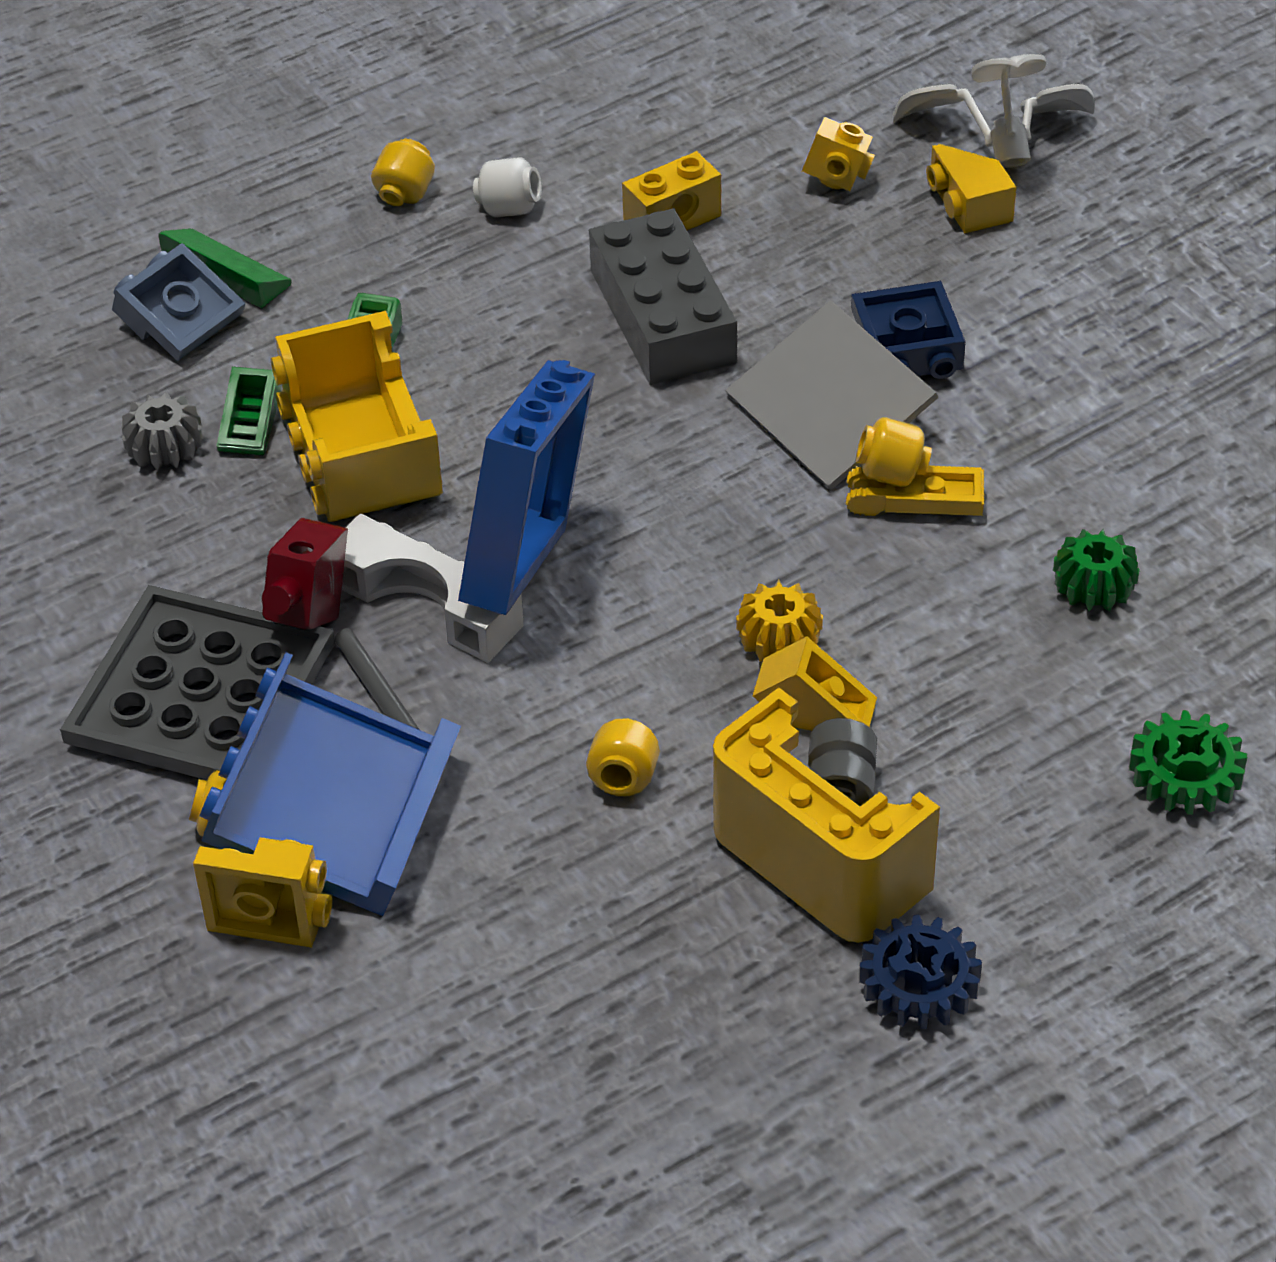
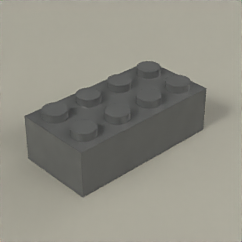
(663, 296)

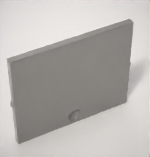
(824, 390)

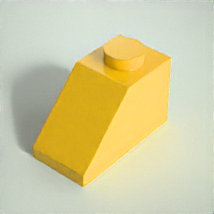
(817, 683)

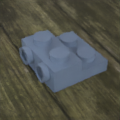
(176, 301)

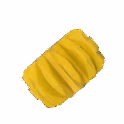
(777, 618)

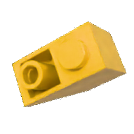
(972, 187)

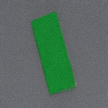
(240, 273)

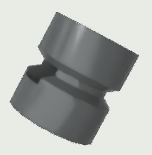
(845, 757)

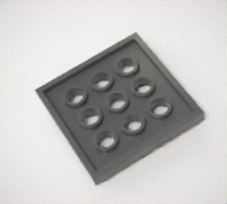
(165, 699)

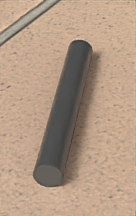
(372, 677)

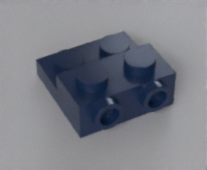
(914, 326)

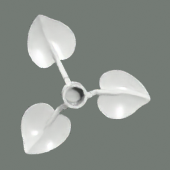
(1008, 136)

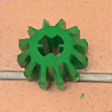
(1096, 569)

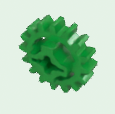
(1187, 762)

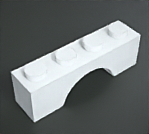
(388, 562)

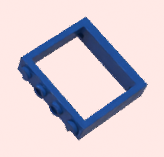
(525, 486)

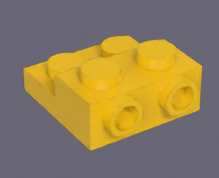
(264, 893)

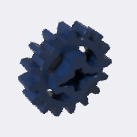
(919, 971)

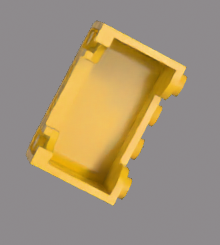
(354, 418)
(809, 839)

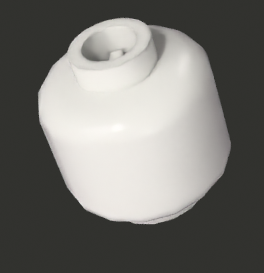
(507, 187)

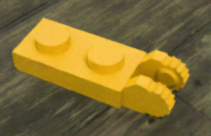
(939, 491)

